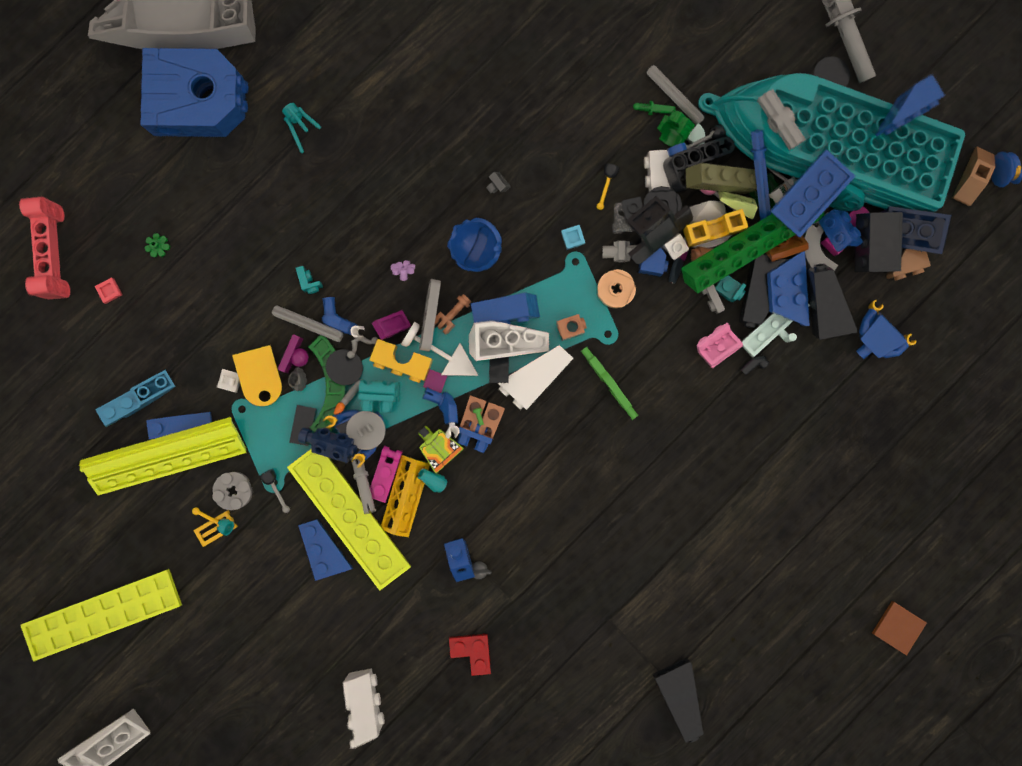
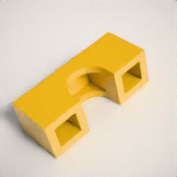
(711, 230)
(384, 356)

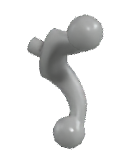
(351, 354)

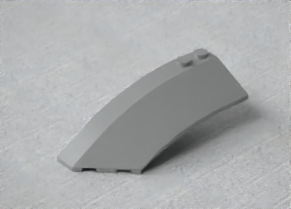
(175, 23)

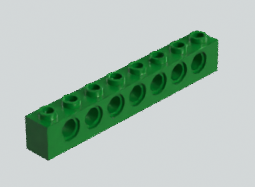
(736, 253)

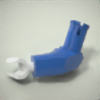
(332, 319)
(447, 406)

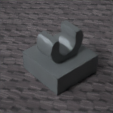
(498, 183)

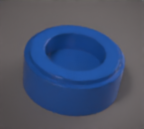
(677, 148)

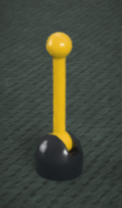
(610, 172)

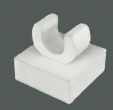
(229, 381)

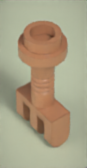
(446, 320)

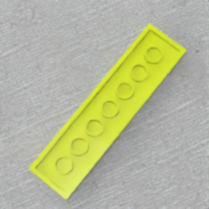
(345, 514)

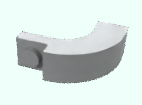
(814, 254)

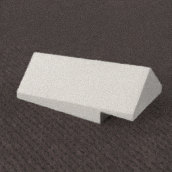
(108, 743)

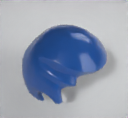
(475, 244)

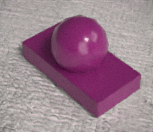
(391, 325)
(293, 355)

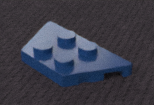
(789, 290)

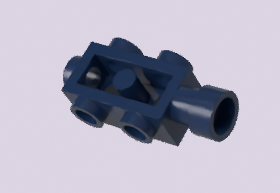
(329, 444)

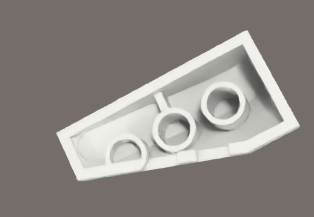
(501, 340)

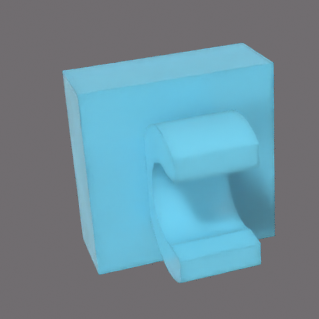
(573, 237)

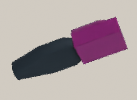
(676, 267)

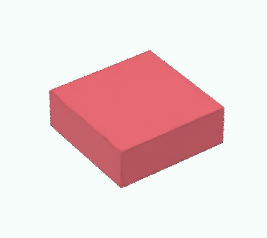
(108, 290)

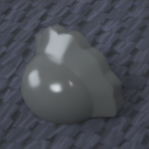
(297, 379)
(480, 570)

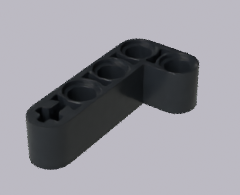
(698, 156)

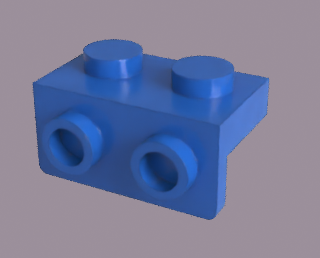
(840, 230)

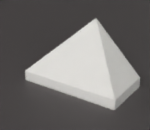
(707, 211)

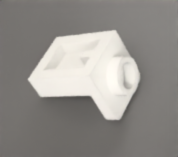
(676, 246)

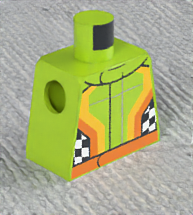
(437, 448)

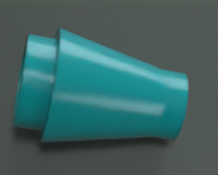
(434, 481)

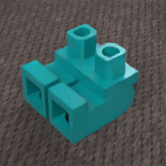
(382, 391)

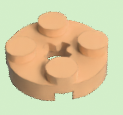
(626, 286)

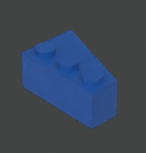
(507, 309)

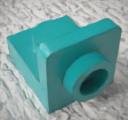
(304, 278)
(730, 289)

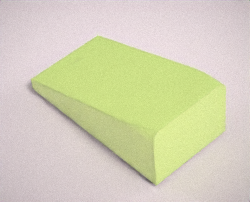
(739, 202)

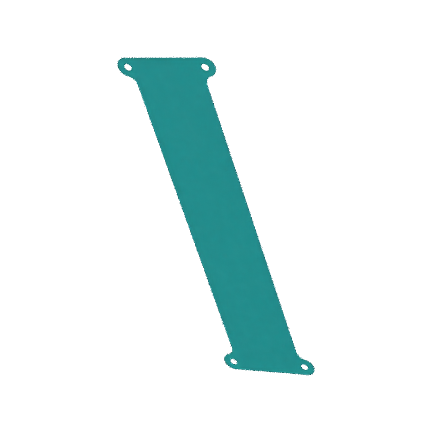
(561, 296)

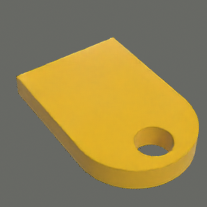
(258, 374)

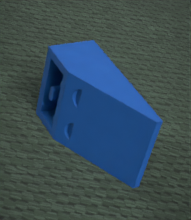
(911, 104)

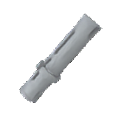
(360, 476)

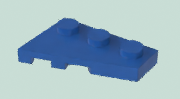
(322, 552)

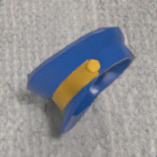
(1006, 169)

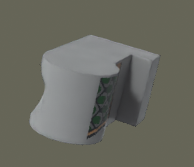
(779, 192)

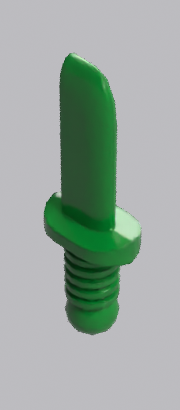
(654, 108)

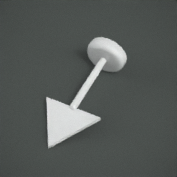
(459, 362)

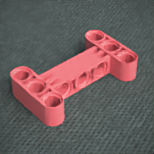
(41, 214)

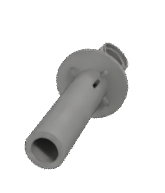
(842, 15)

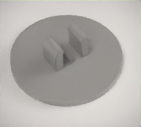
(366, 430)

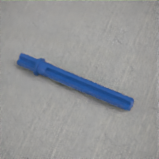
(758, 150)

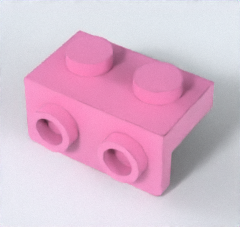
(718, 345)

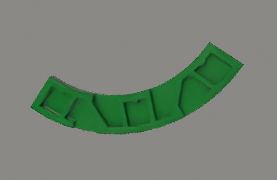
(334, 392)

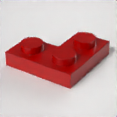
(474, 646)

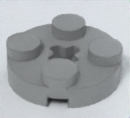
(236, 501)

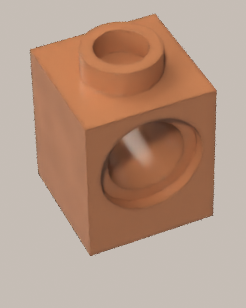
(565, 333)

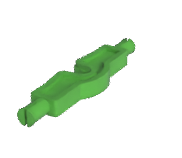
(608, 380)

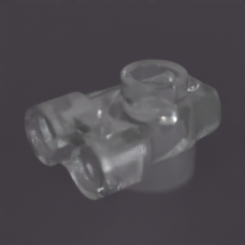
(620, 223)

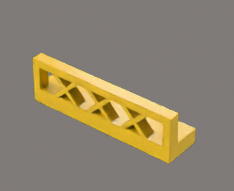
(407, 497)

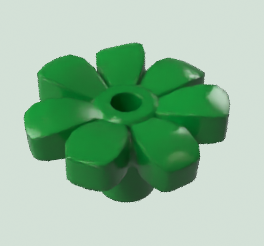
(157, 245)

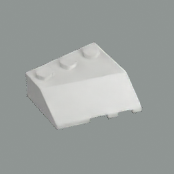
(364, 706)

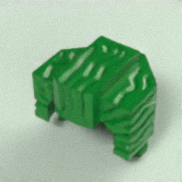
(675, 128)

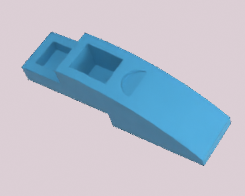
(136, 398)

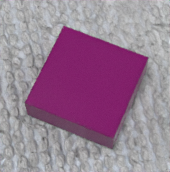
(435, 381)

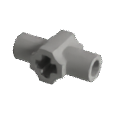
(618, 251)

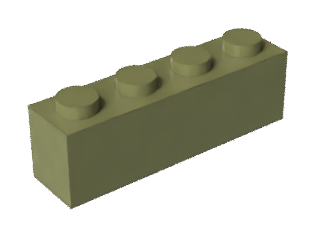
(721, 178)

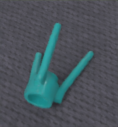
(293, 115)

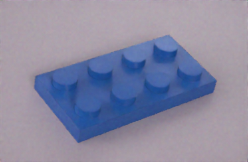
(812, 193)

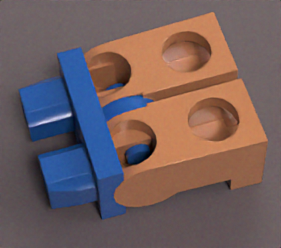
(470, 427)

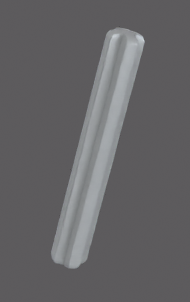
(668, 87)
(307, 323)

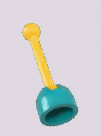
(224, 526)

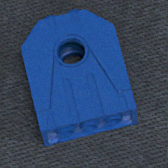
(174, 91)

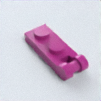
(385, 474)

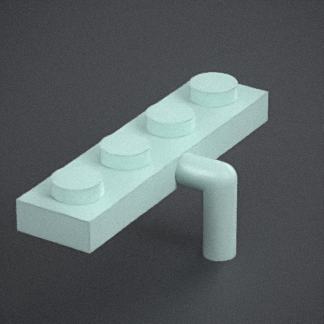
(765, 333)

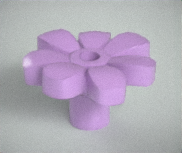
(403, 269)

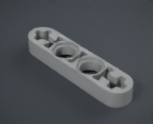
(429, 315)

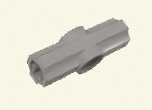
(781, 119)

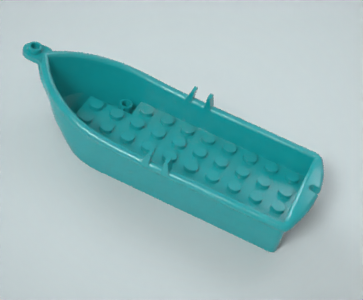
(897, 170)

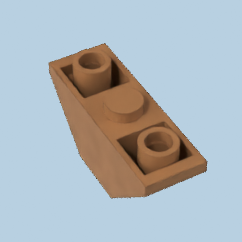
(975, 176)

